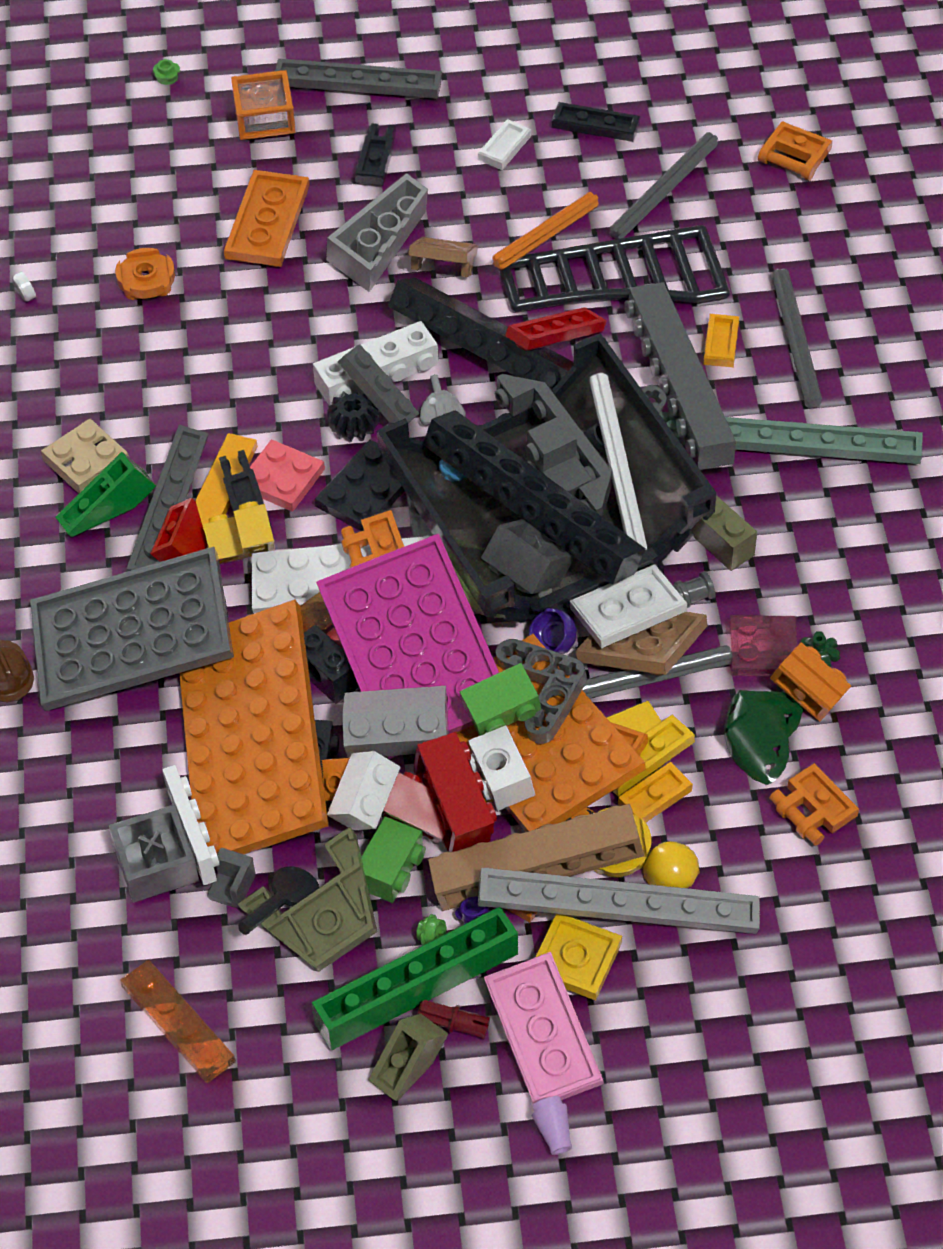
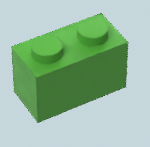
(501, 700)
(391, 858)

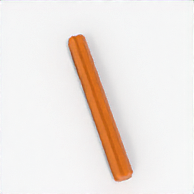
(545, 231)

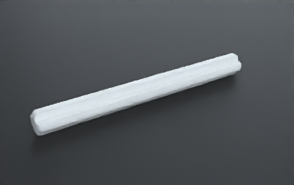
(617, 458)

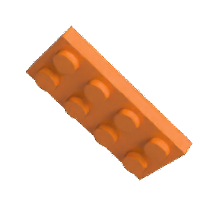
(267, 218)

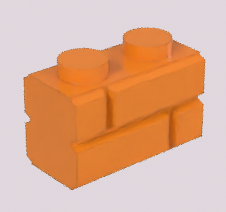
(811, 681)

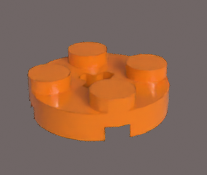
(141, 286)

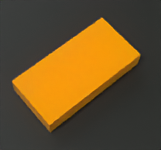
(721, 340)

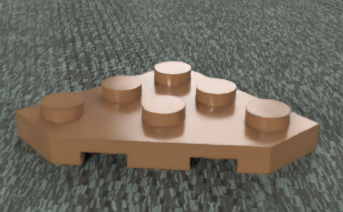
(649, 650)

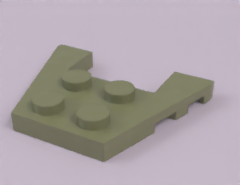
(331, 917)

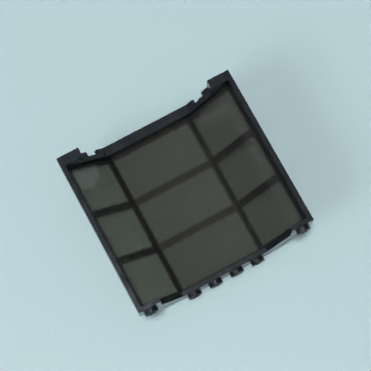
(665, 480)

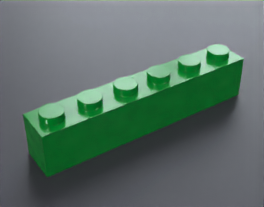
(415, 978)

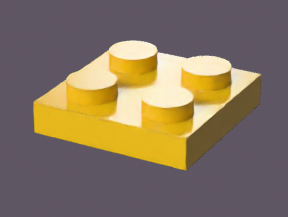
(581, 953)

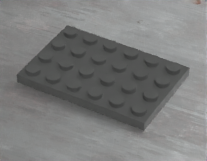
(130, 629)

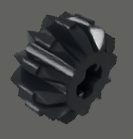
(352, 415)

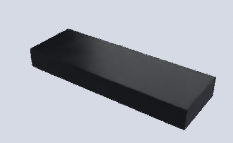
(595, 121)

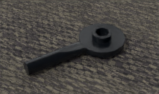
(289, 888)

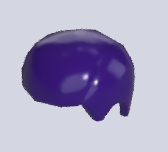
(554, 630)

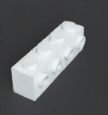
(396, 353)

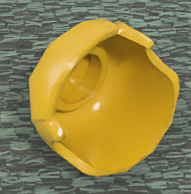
(671, 866)

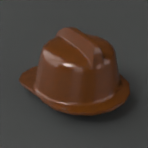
(15, 672)

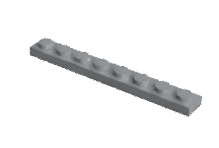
(618, 900)

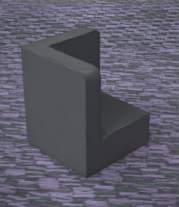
(233, 878)

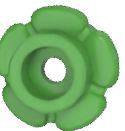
(166, 71)
(430, 929)

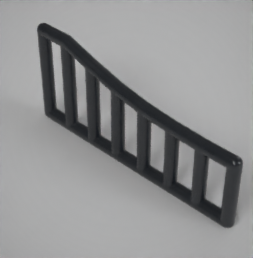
(618, 247)

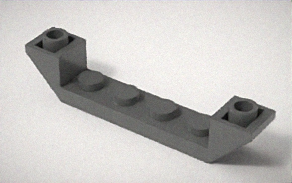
(521, 394)

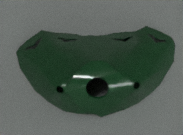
(758, 728)

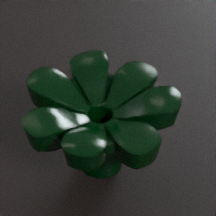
(824, 646)

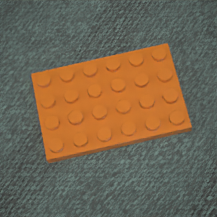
(574, 767)

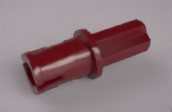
(455, 1018)

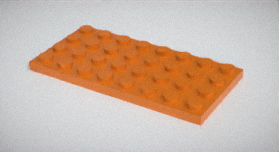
(255, 736)

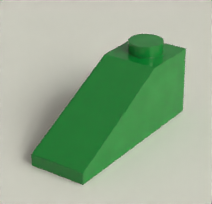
(109, 494)

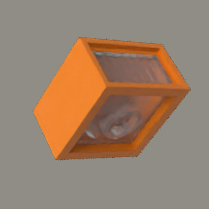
(263, 104)

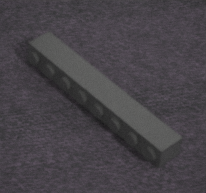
(680, 376)

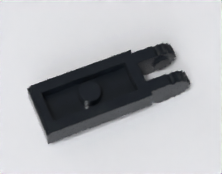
(375, 156)
(243, 485)

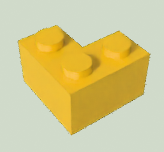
(242, 534)

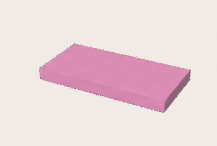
(543, 1029)

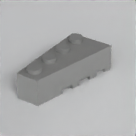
(377, 232)

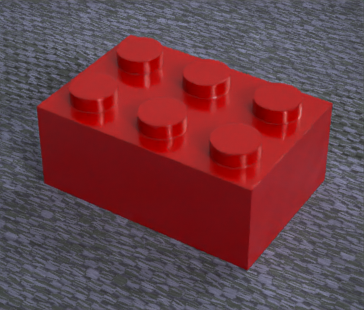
(455, 791)

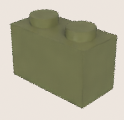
(726, 536)

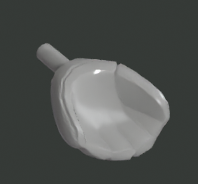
(439, 403)

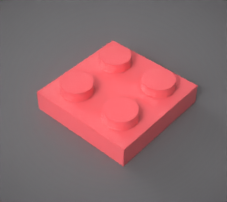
(285, 474)

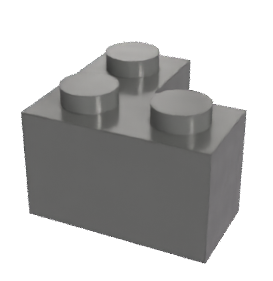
(553, 452)

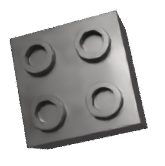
(527, 557)
(154, 853)

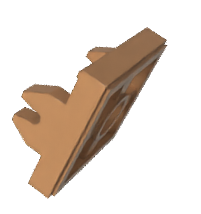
(443, 250)

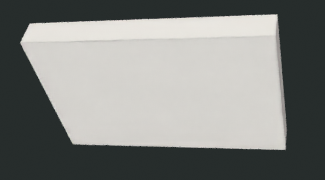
(628, 606)

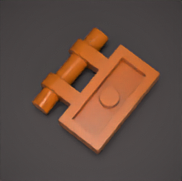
(379, 533)
(821, 797)

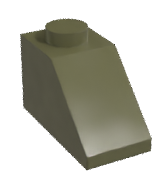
(407, 1055)

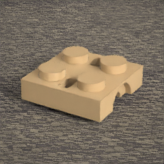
(85, 456)

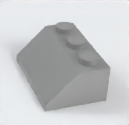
(394, 719)

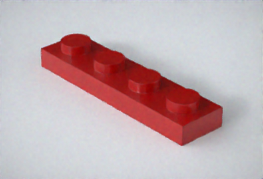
(555, 328)

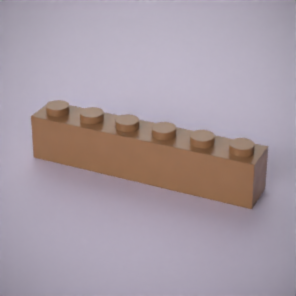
(553, 849)

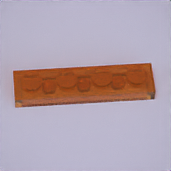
(178, 1021)

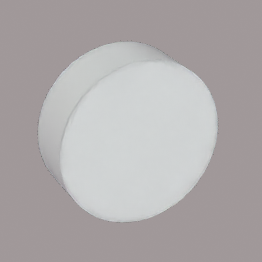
(24, 286)

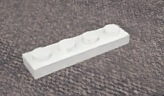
(197, 833)

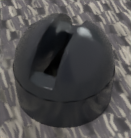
(591, 432)

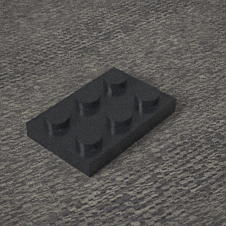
(361, 488)

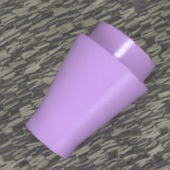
(553, 1123)

